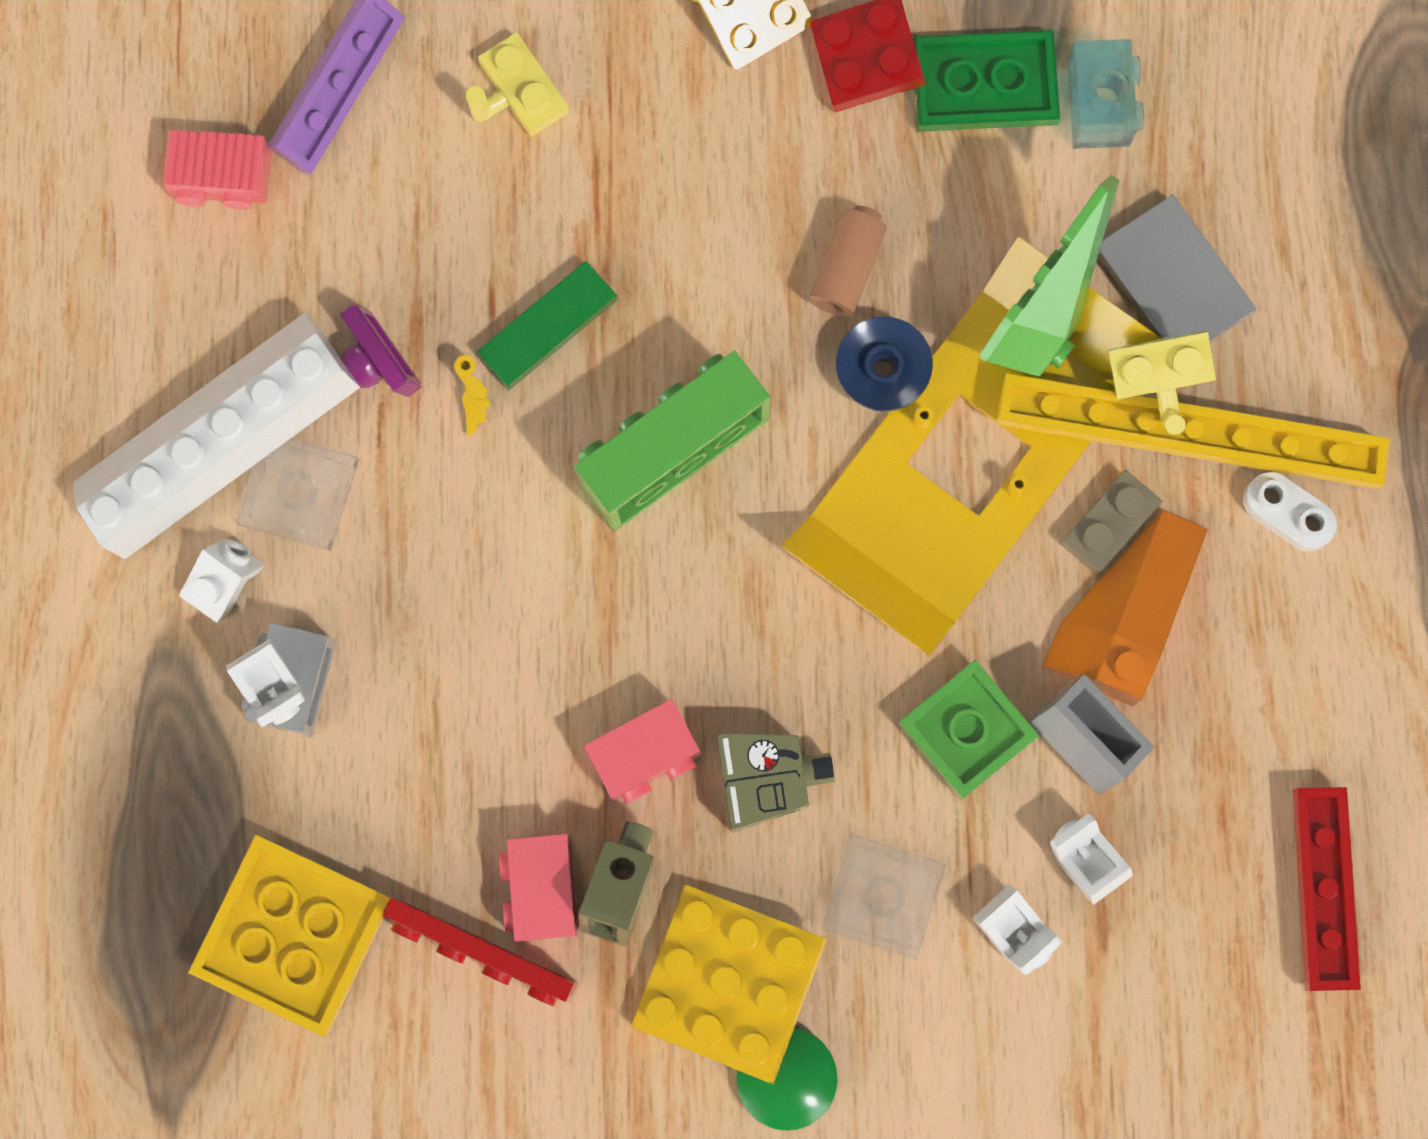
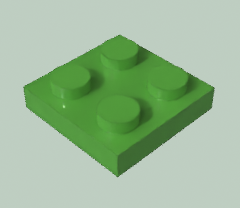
(968, 729)

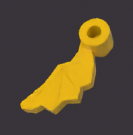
(475, 393)

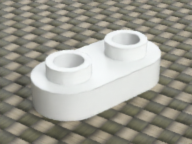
(1290, 512)

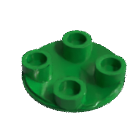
(801, 1088)

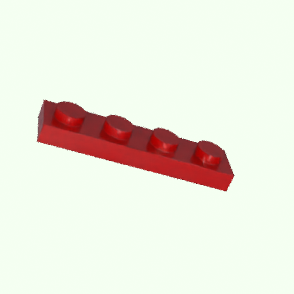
(1326, 889)
(459, 943)

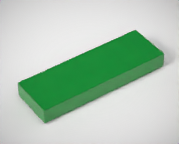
(547, 325)

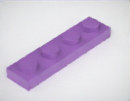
(335, 83)

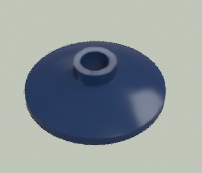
(887, 341)

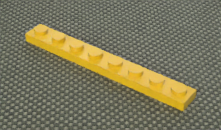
(1208, 431)

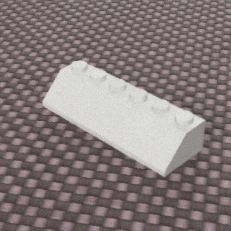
(212, 437)

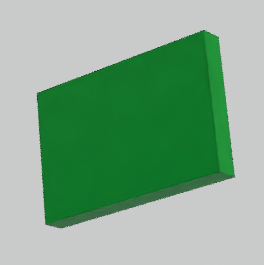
(987, 81)

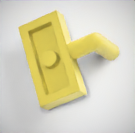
(520, 85)
(1161, 368)

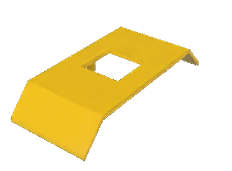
(902, 539)

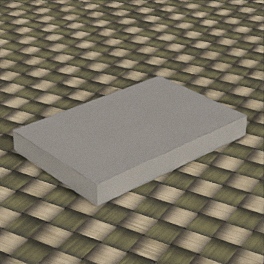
(1174, 274)

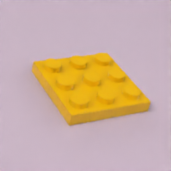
(290, 936)
(729, 983)

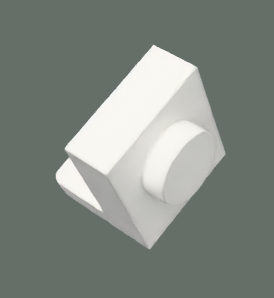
(220, 578)
(267, 684)
(1089, 858)
(1017, 931)

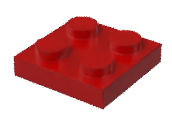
(866, 53)

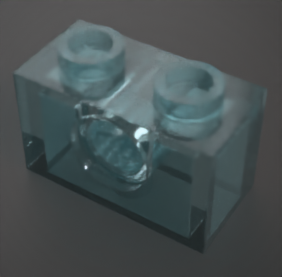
(1094, 119)

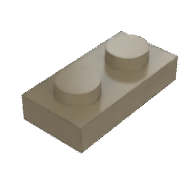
(1111, 522)

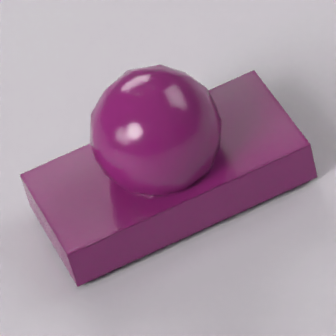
(375, 354)

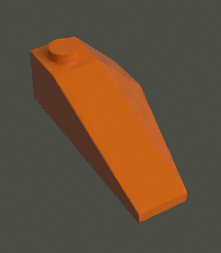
(1129, 612)

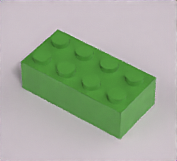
(672, 439)

